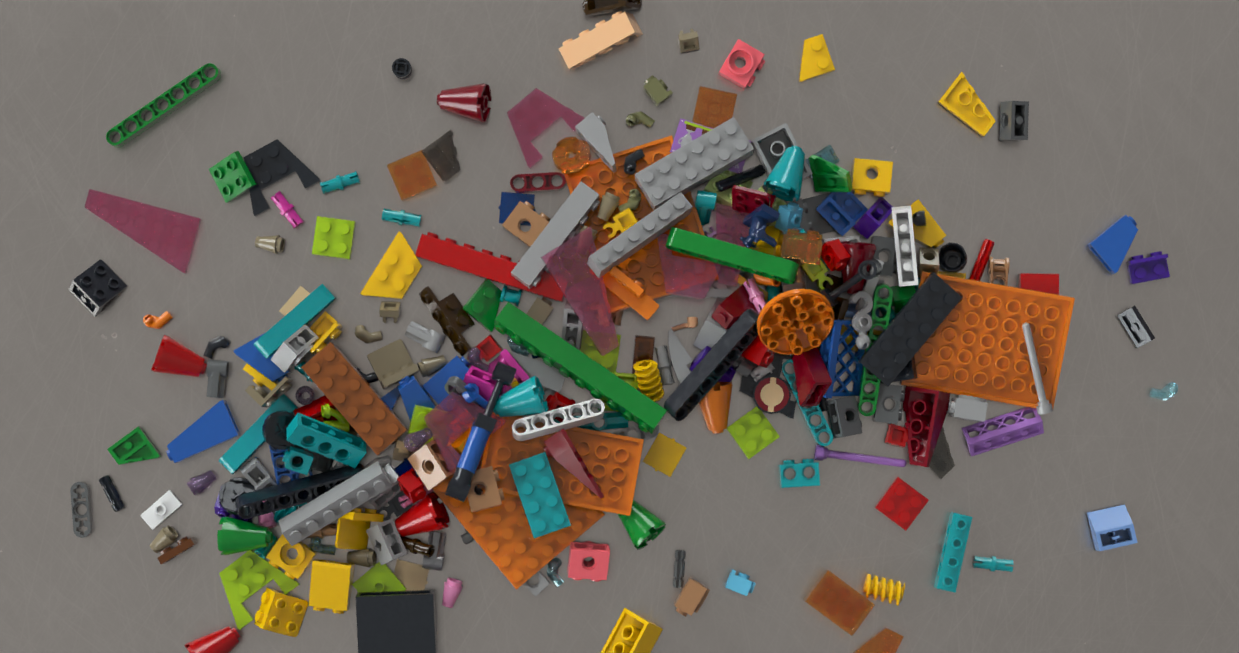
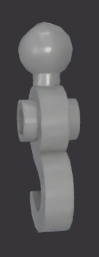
(862, 321)

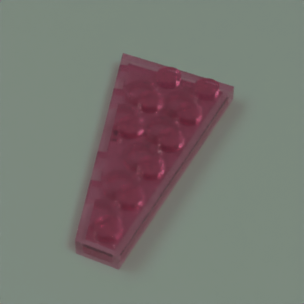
(583, 288)

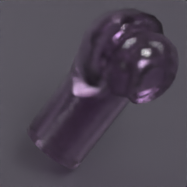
(475, 361)

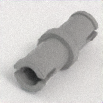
(664, 365)

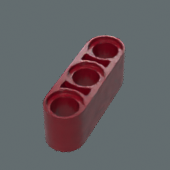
(529, 178)

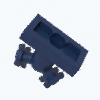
(757, 222)

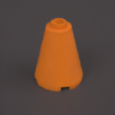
(716, 406)

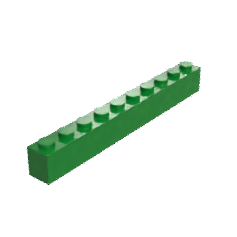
(579, 368)

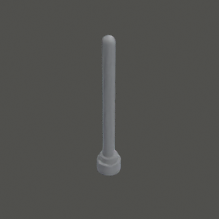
(1043, 404)

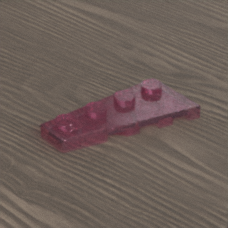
(730, 229)

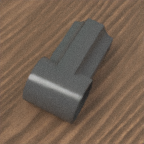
(217, 373)

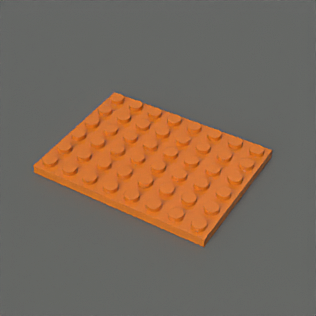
(645, 263)
(983, 344)
(507, 536)

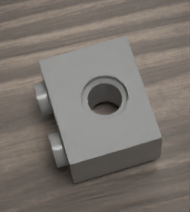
(295, 348)
(968, 408)

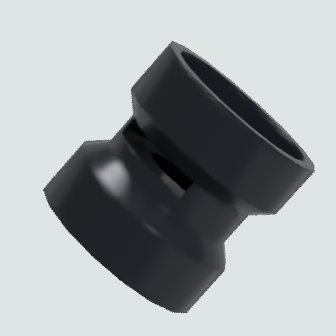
(403, 72)

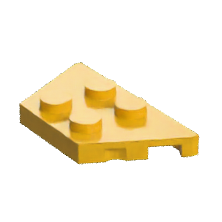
(394, 272)

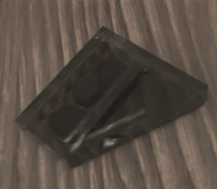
(442, 156)
(941, 460)

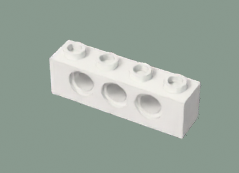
(904, 246)

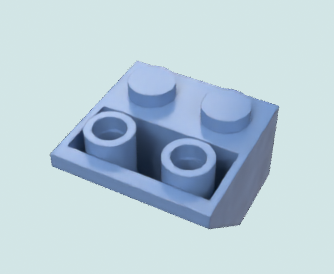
(1111, 528)

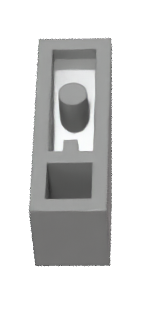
(593, 131)
(572, 327)
(548, 376)

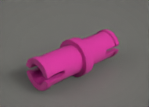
(287, 209)

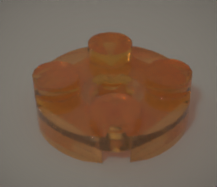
(576, 163)

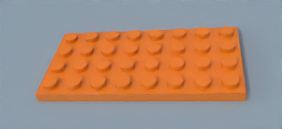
(608, 456)

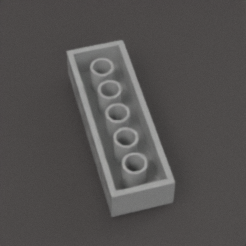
(694, 163)

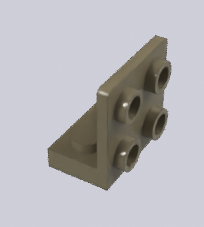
(392, 363)
(259, 393)

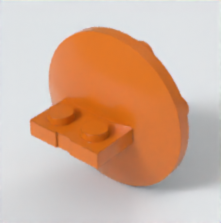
(795, 321)

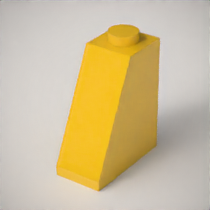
(926, 235)

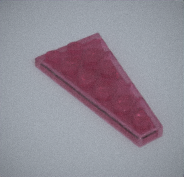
(157, 229)

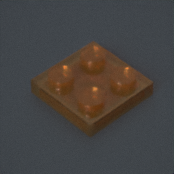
(713, 107)
(411, 175)

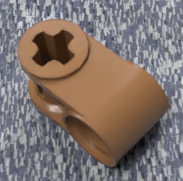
(998, 272)

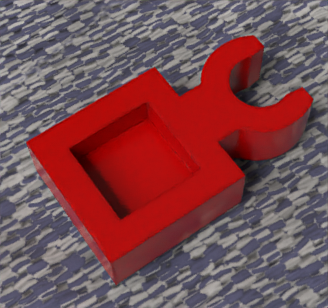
(488, 348)
(897, 435)

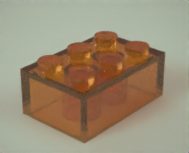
(839, 602)

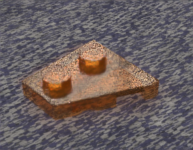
(884, 642)

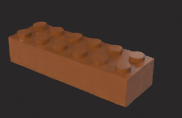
(354, 398)

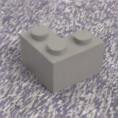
(711, 330)

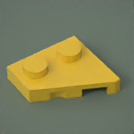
(815, 58)

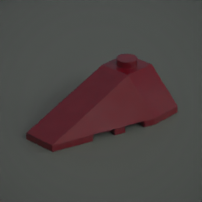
(924, 417)
(566, 454)

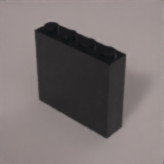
(396, 622)

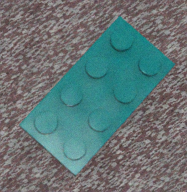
(539, 495)

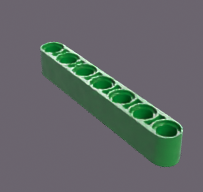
(154, 105)
(732, 255)
(882, 321)

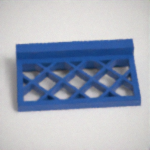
(830, 357)

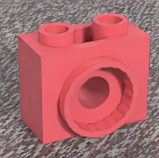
(742, 76)
(596, 568)

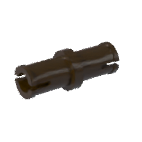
(416, 546)

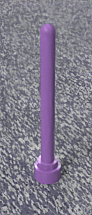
(823, 453)

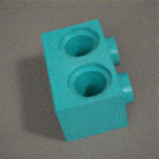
(799, 479)

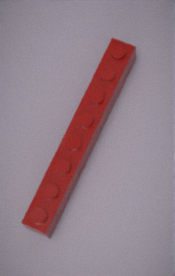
(481, 264)

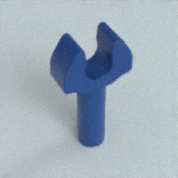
(472, 394)

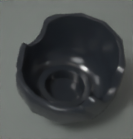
(952, 257)

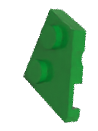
(828, 176)
(484, 304)
(133, 448)

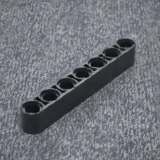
(713, 366)
(292, 489)

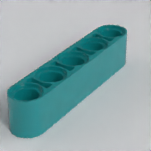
(294, 320)
(808, 412)
(253, 437)

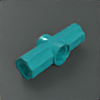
(612, 420)

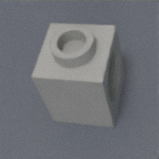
(536, 589)

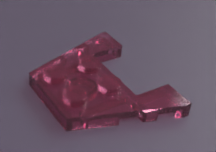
(534, 116)
(686, 275)
(450, 421)

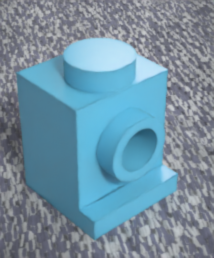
(789, 217)
(740, 583)

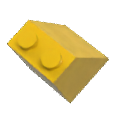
(331, 585)

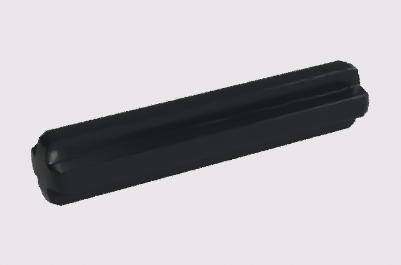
(740, 178)

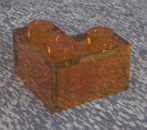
(802, 246)

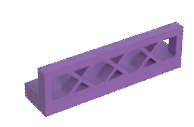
(1005, 433)

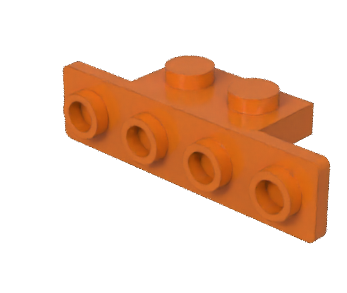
(630, 292)

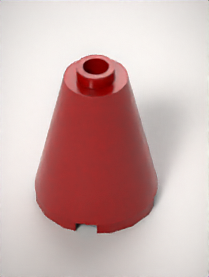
(177, 359)
(423, 517)
(217, 642)

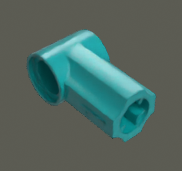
(704, 205)

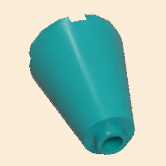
(787, 175)
(522, 400)

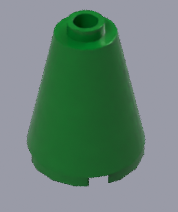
(641, 525)
(241, 536)

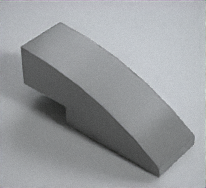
(678, 356)
(258, 474)

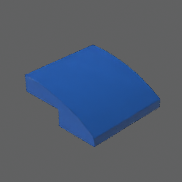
(841, 210)

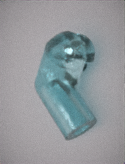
(520, 349)
(1166, 393)
(321, 548)
(552, 571)

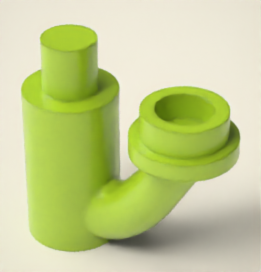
(341, 423)

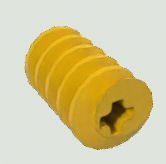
(649, 379)
(880, 588)

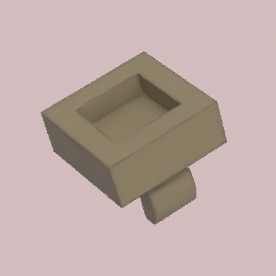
(688, 41)
(390, 309)

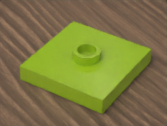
(378, 579)

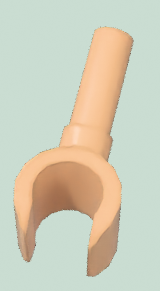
(692, 322)

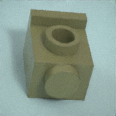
(657, 90)

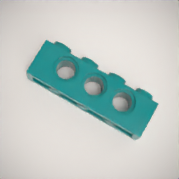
(326, 440)
(953, 552)

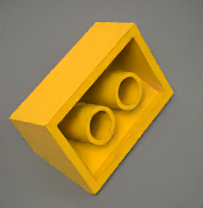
(632, 634)

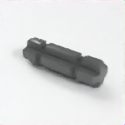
(679, 567)

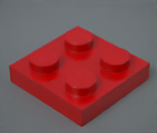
(901, 503)

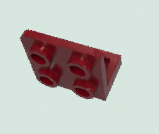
(748, 199)

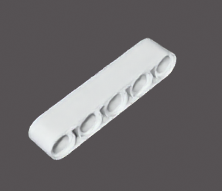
(551, 426)

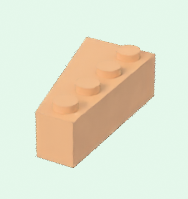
(599, 39)

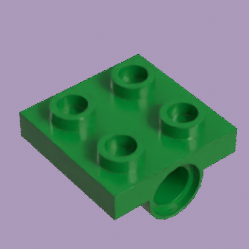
(232, 176)

